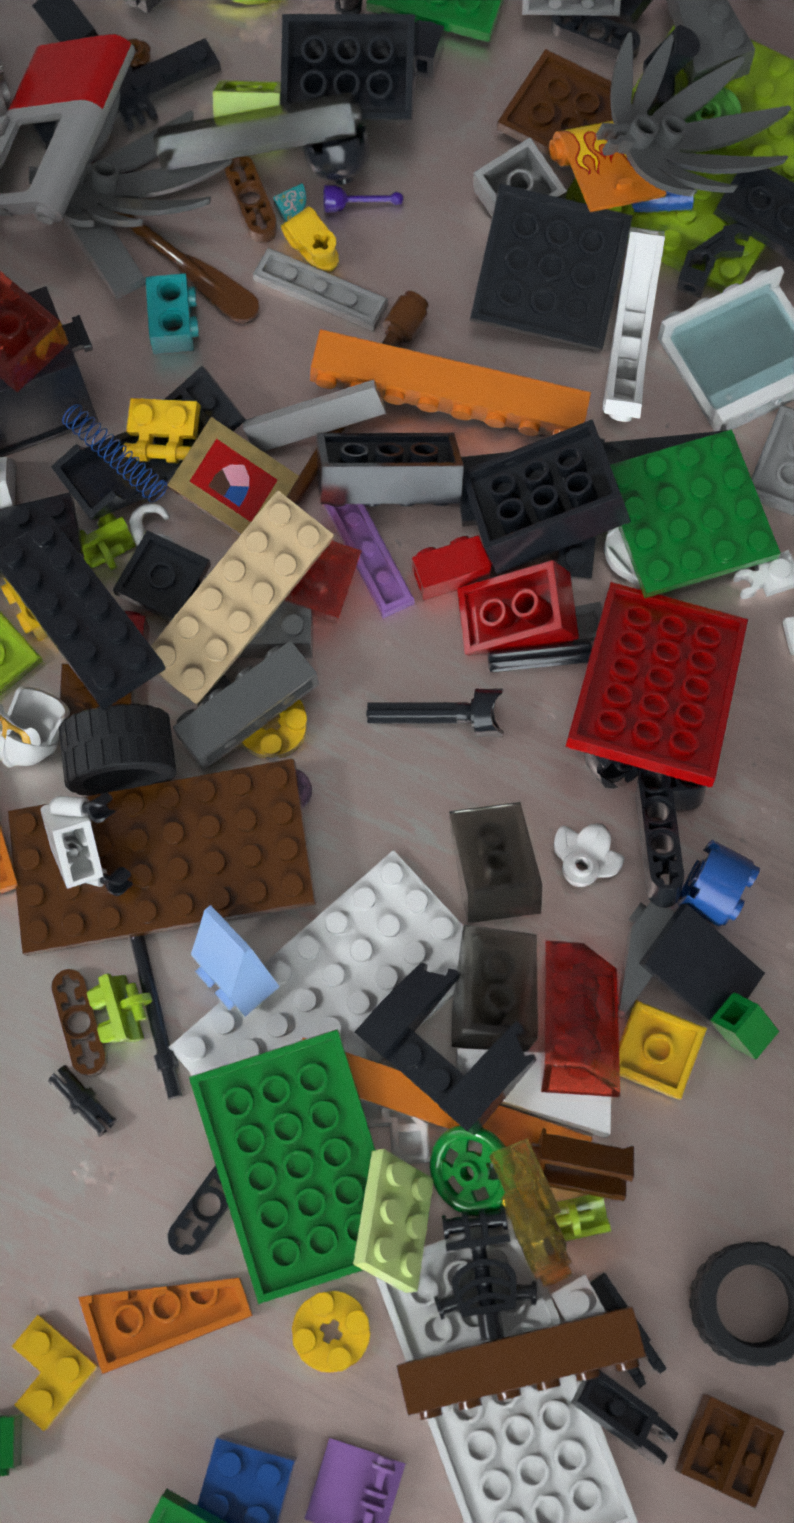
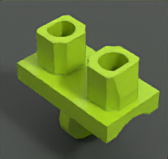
(106, 542)
(123, 1006)
(582, 1217)

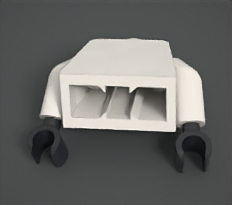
(74, 843)

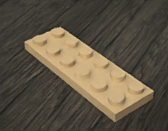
(239, 596)

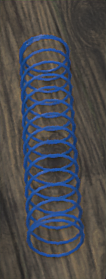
(114, 451)

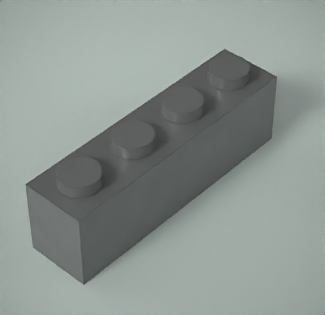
(246, 704)

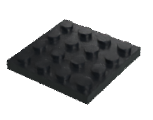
(550, 268)

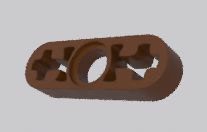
(249, 211)
(77, 1052)

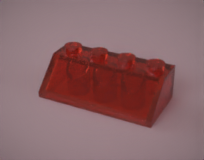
(579, 1022)

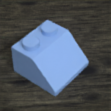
(230, 965)

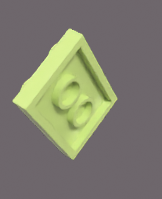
(394, 1221)

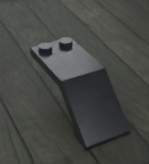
(102, 489)

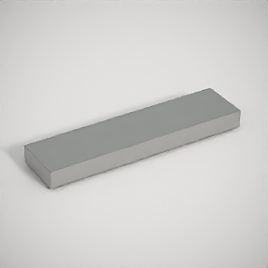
(320, 289)
(315, 416)

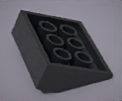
(355, 54)
(544, 497)

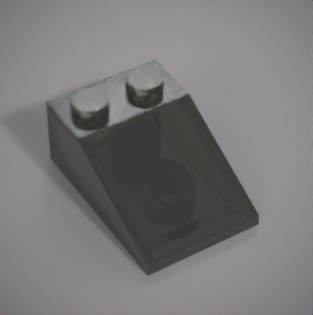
(495, 862)
(495, 987)

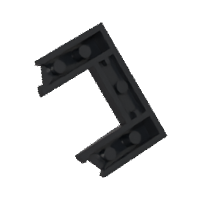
(467, 1097)

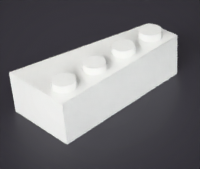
(570, 1110)

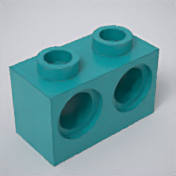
(168, 314)

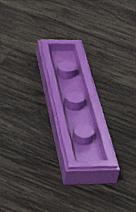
(375, 561)

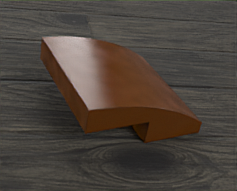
(729, 1450)

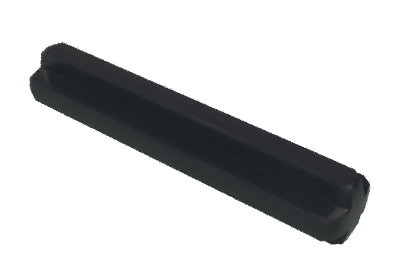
(539, 656)

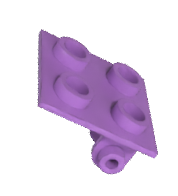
(354, 1486)

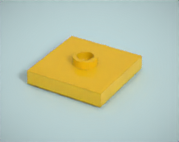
(659, 1049)

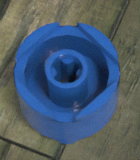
(717, 884)

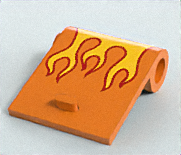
(603, 179)

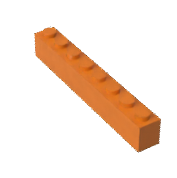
(448, 385)

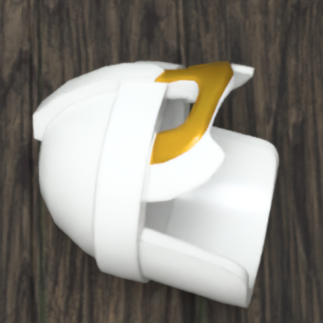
(30, 727)

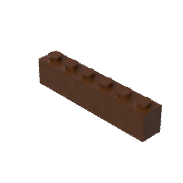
(521, 1361)

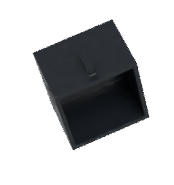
(38, 408)

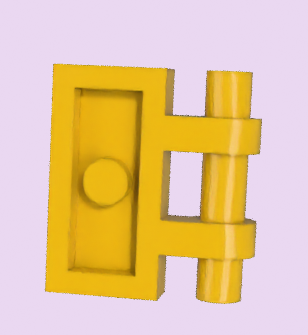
(161, 419)

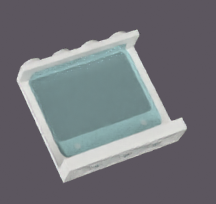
(735, 350)

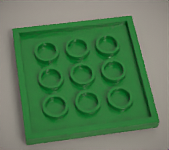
(692, 514)

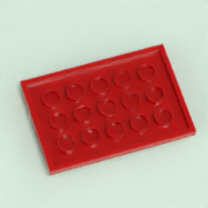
(659, 685)

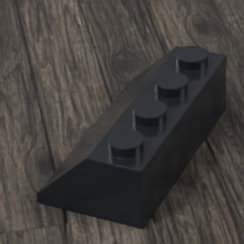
(389, 469)

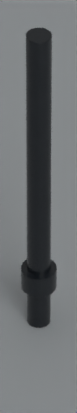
(165, 1058)

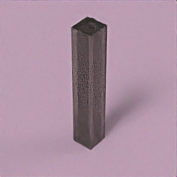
(258, 131)

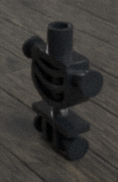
(488, 1312)

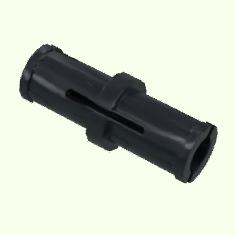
(82, 1100)

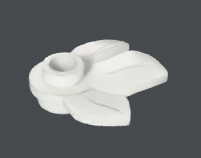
(586, 849)

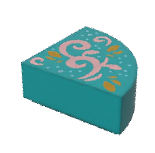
(291, 202)

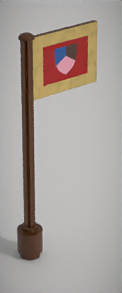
(236, 478)

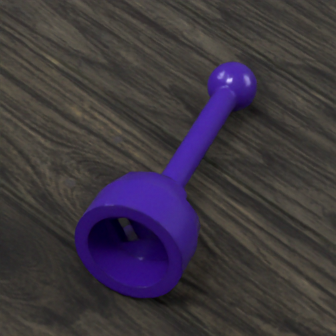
(336, 198)

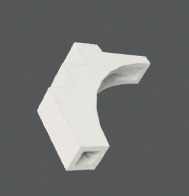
(633, 325)

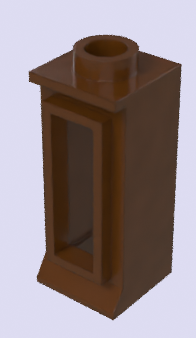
(585, 1165)

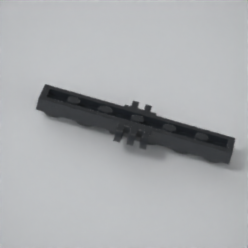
(152, 83)

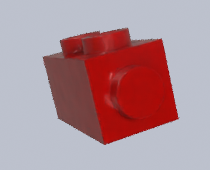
(450, 566)

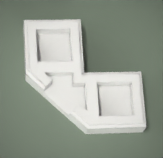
(407, 1134)

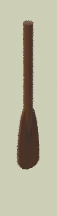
(211, 283)

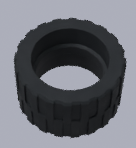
(116, 748)
(704, 1303)

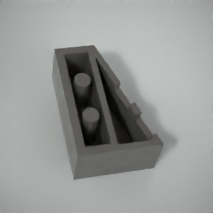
(285, 625)

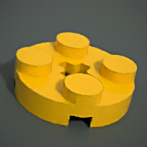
(282, 741)
(308, 1337)

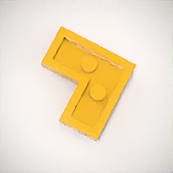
(62, 1370)

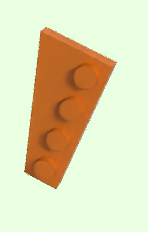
(151, 1320)

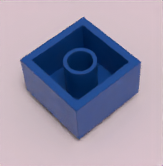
(245, 1482)

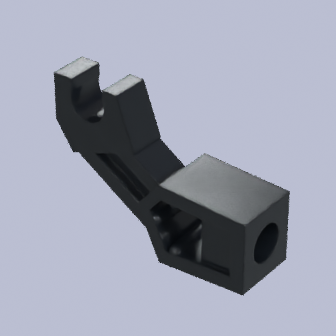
(720, 245)

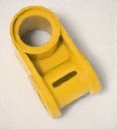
(312, 239)

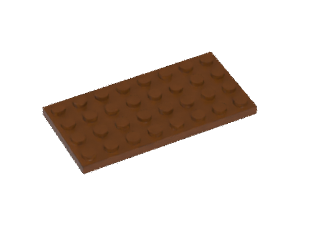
(189, 845)

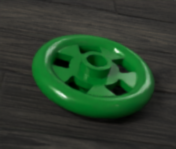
(442, 1170)

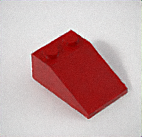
(518, 610)

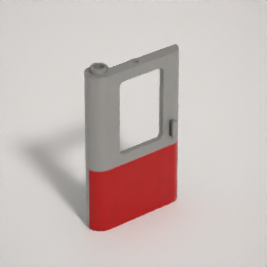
(69, 84)

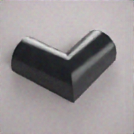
(684, 49)

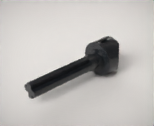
(478, 712)

